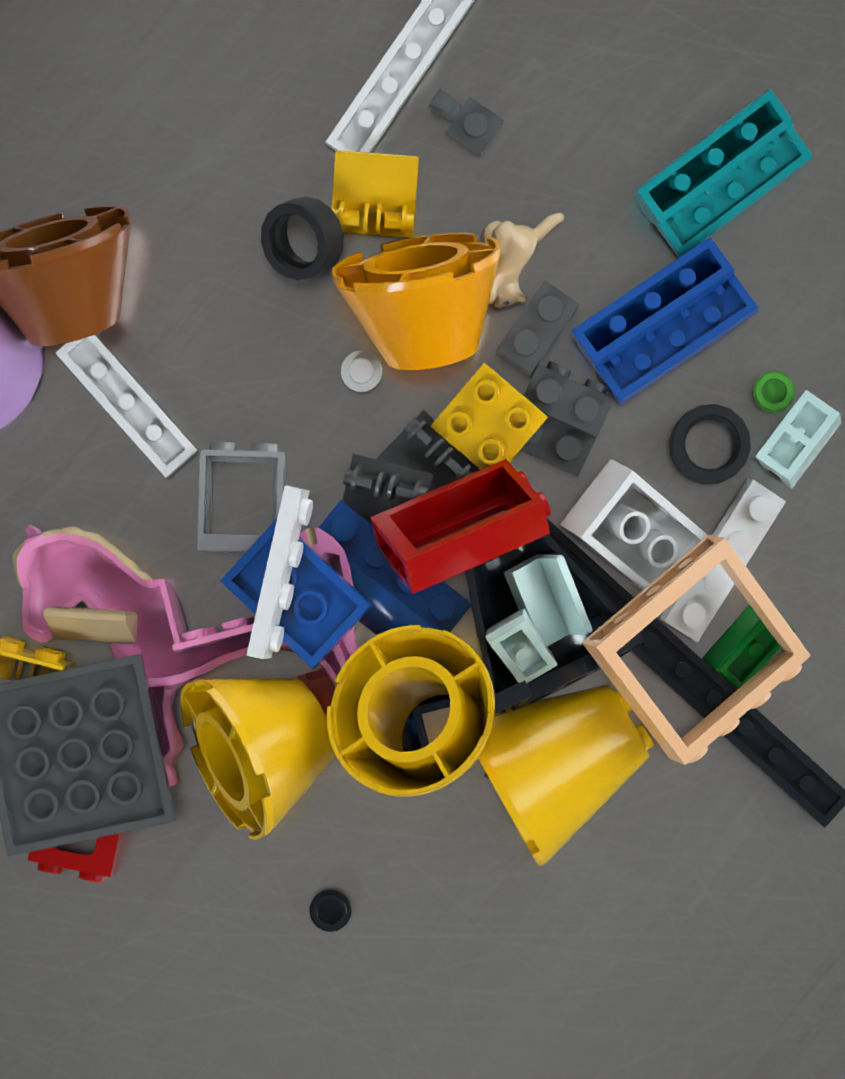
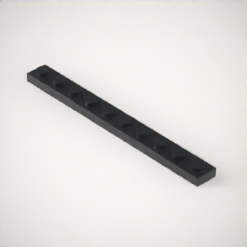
(706, 690)

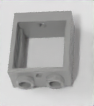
(225, 453)

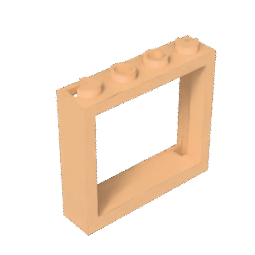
(655, 600)

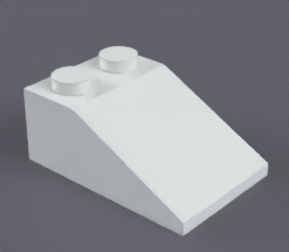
(631, 525)

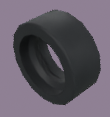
(277, 246)
(730, 420)

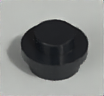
(330, 910)

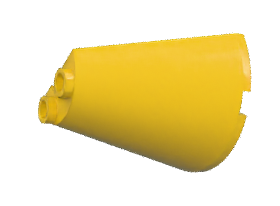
(562, 762)

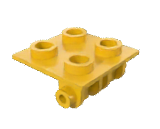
(375, 193)
(488, 419)
(13, 649)

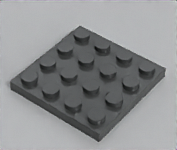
(80, 756)

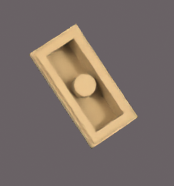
(92, 624)

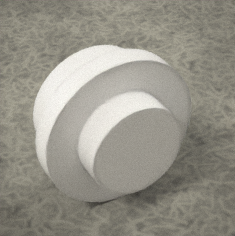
(361, 371)

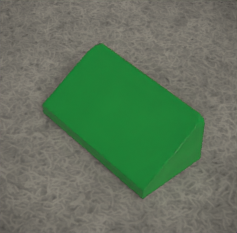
(742, 649)

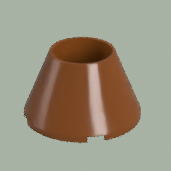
(65, 274)

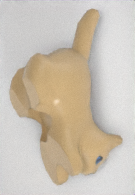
(516, 248)

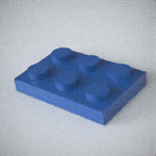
(321, 605)

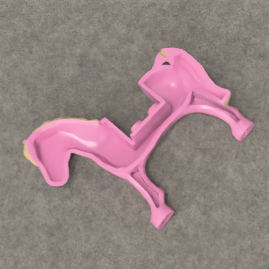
(81, 566)

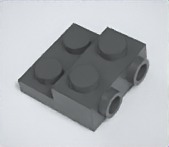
(573, 417)

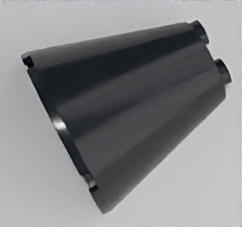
(494, 601)

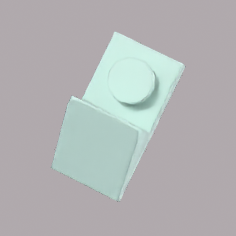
(520, 647)

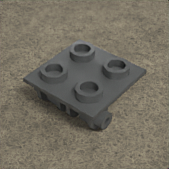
(428, 451)
(381, 485)

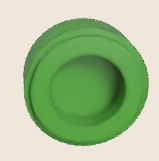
(773, 392)

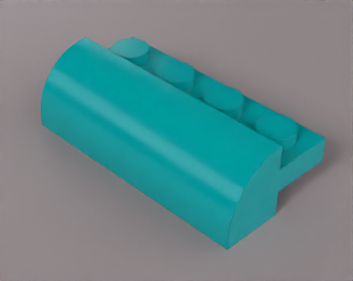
(723, 173)

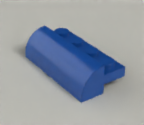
(664, 321)
(378, 583)

